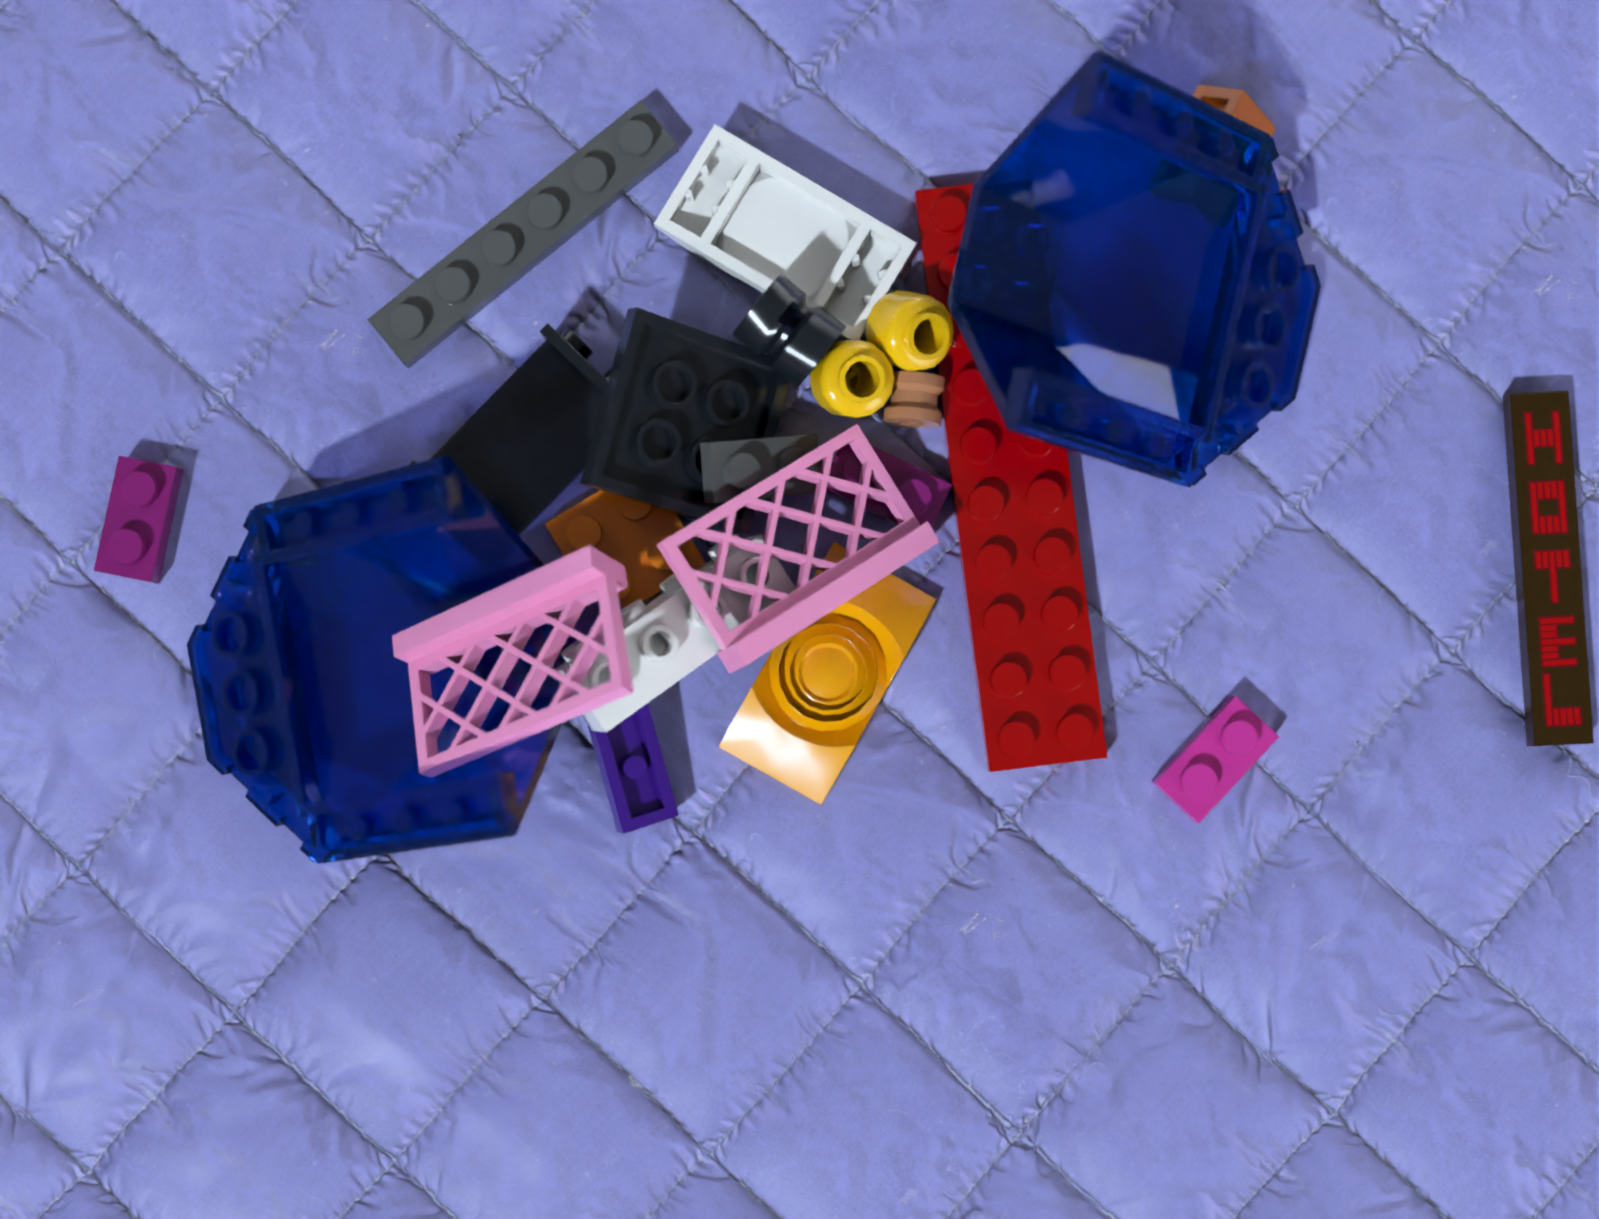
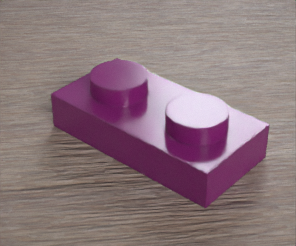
(919, 488)
(138, 519)

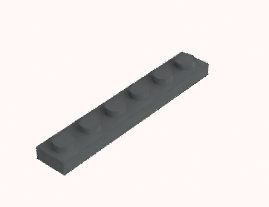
(523, 234)

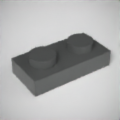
(740, 464)

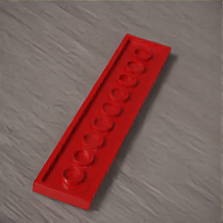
(1013, 548)

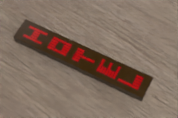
(1547, 568)

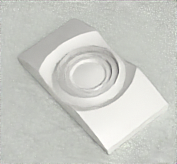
(768, 220)

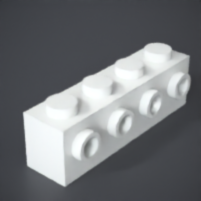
(670, 636)

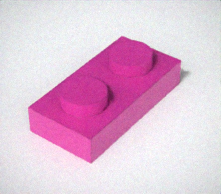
(1215, 759)

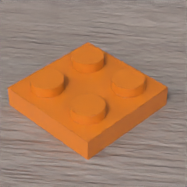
(627, 534)

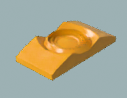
(826, 685)

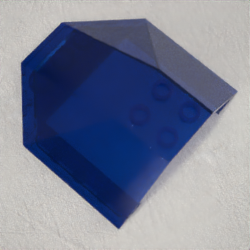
(1135, 276)
(305, 678)

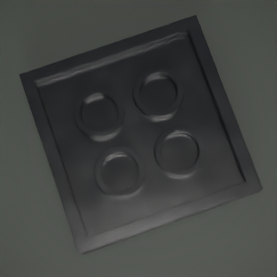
(666, 398)

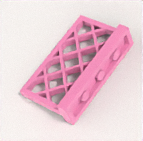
(822, 593)
(512, 614)

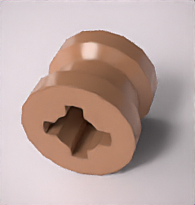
(914, 400)

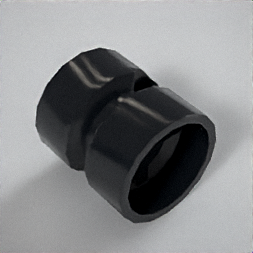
(793, 353)

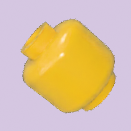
(910, 330)
(869, 375)

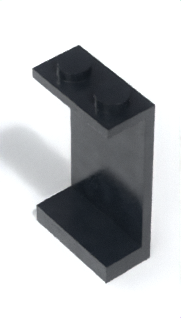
(532, 430)

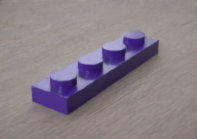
(630, 760)

